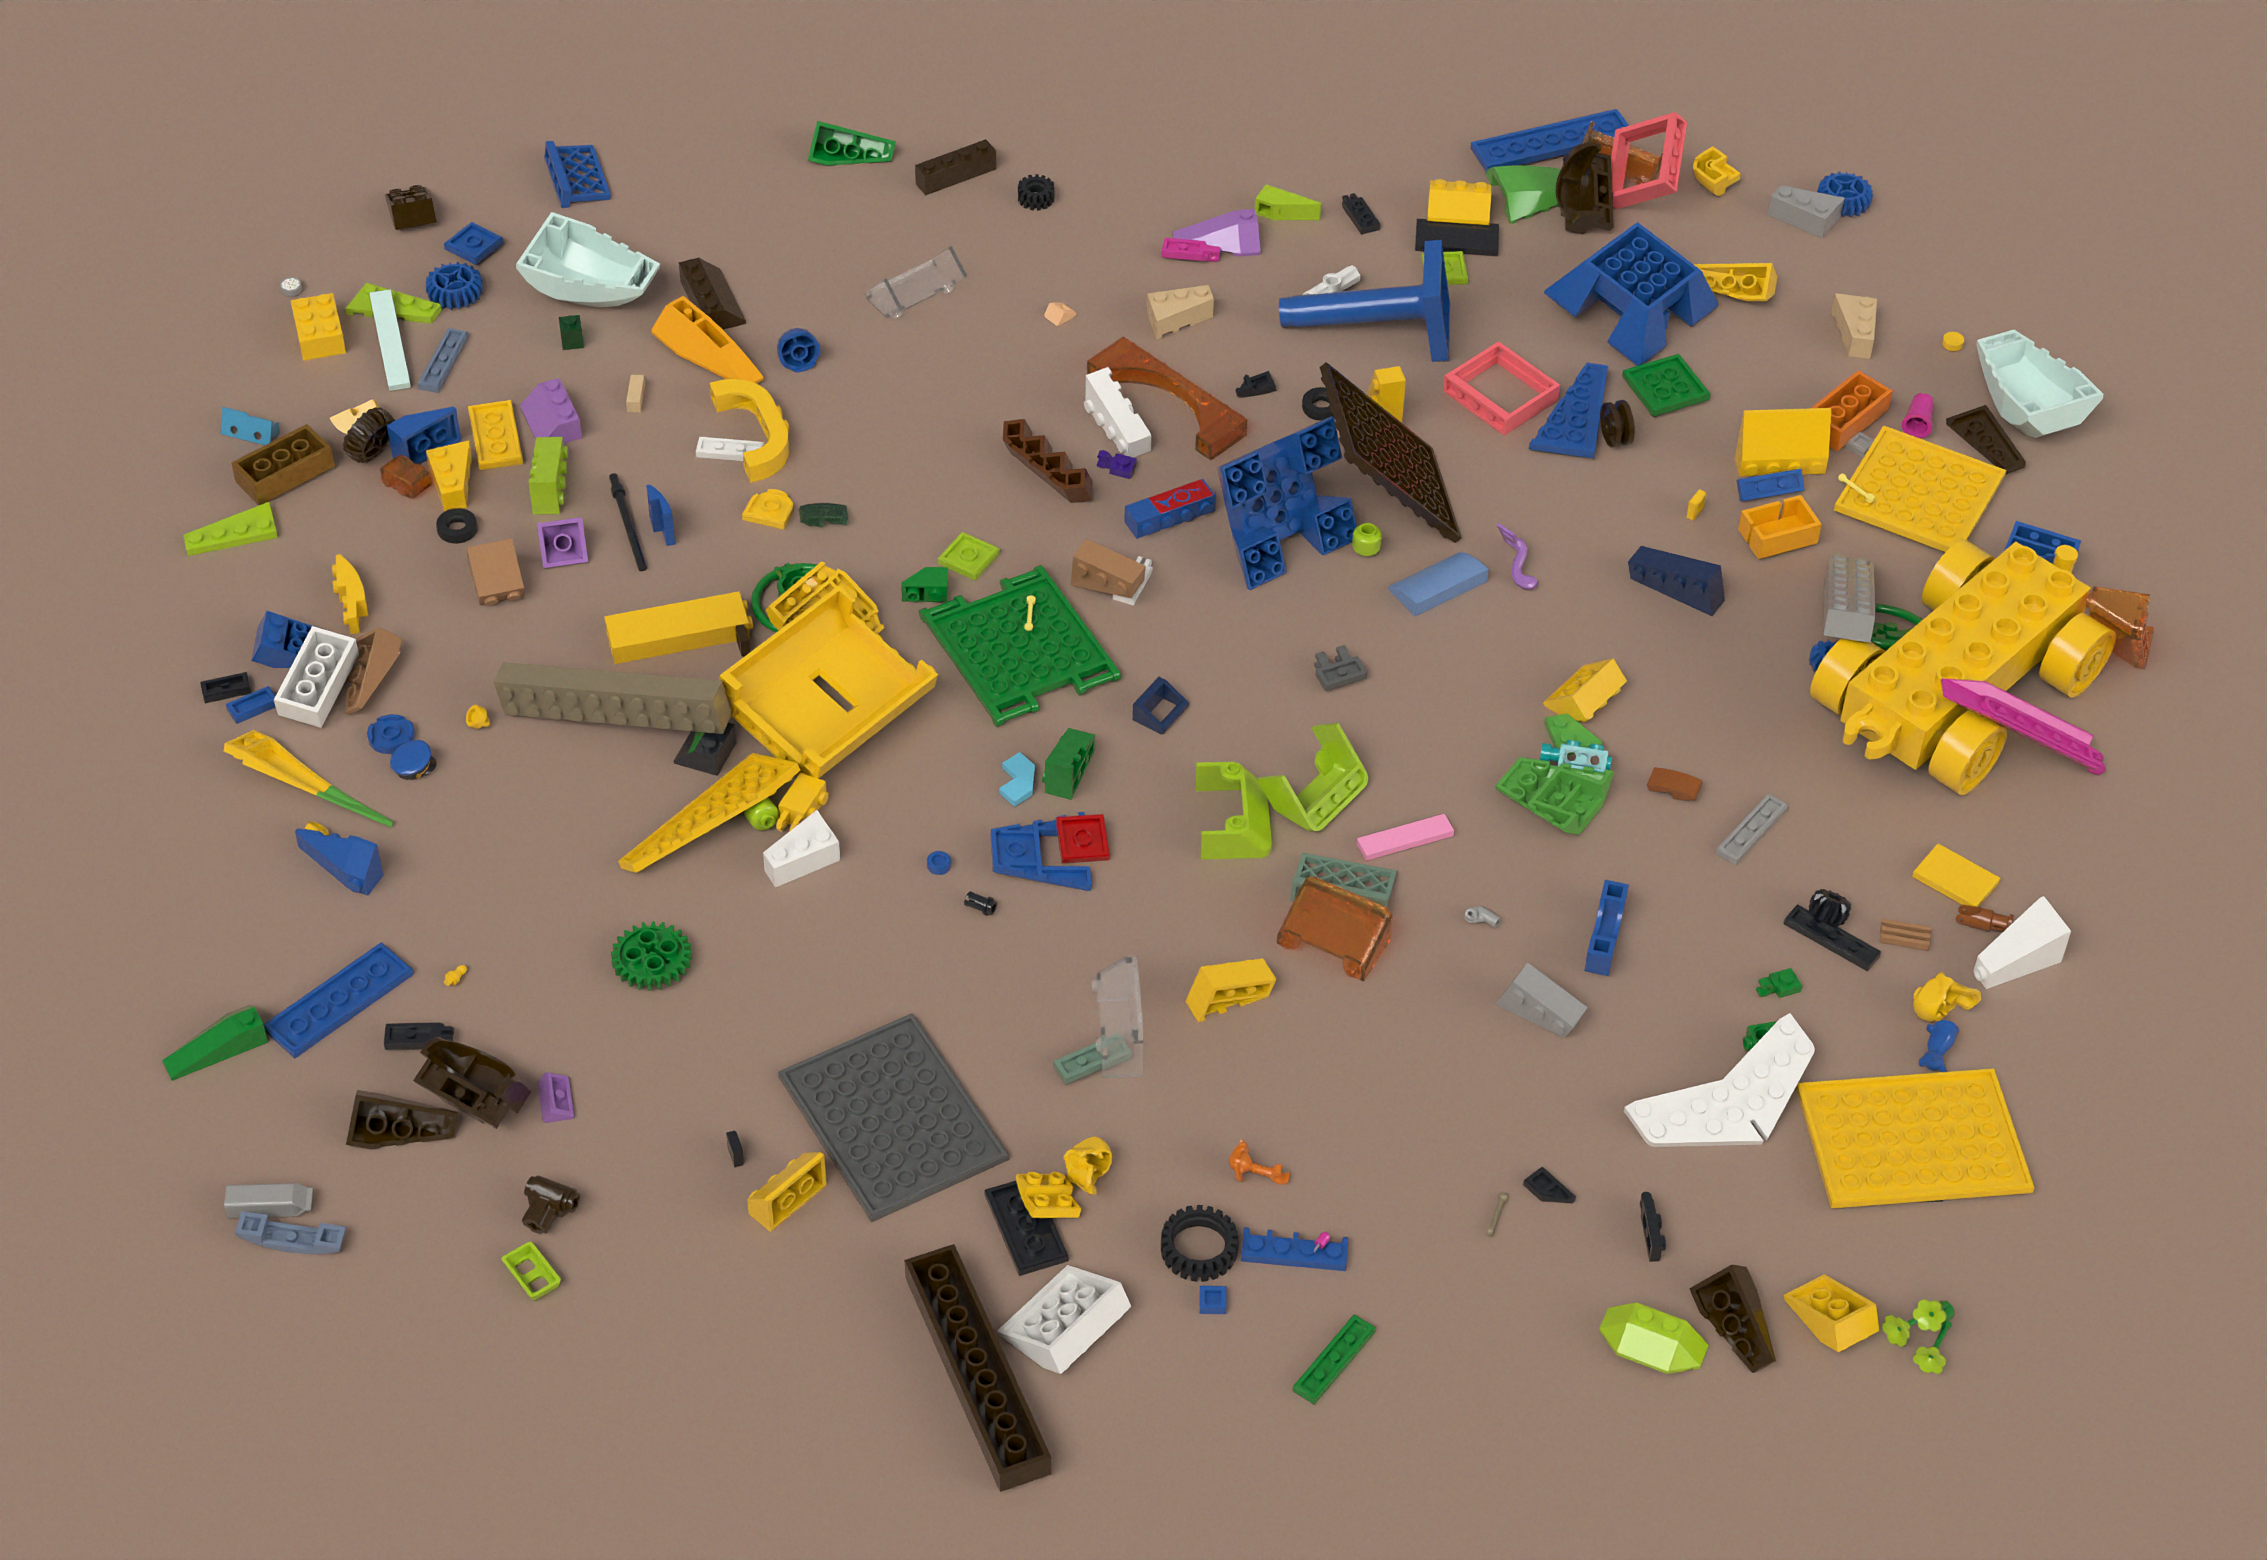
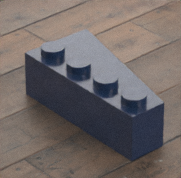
(1679, 577)

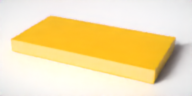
(495, 435)

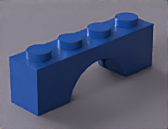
(1606, 928)

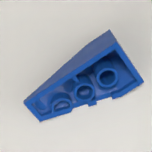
(349, 860)

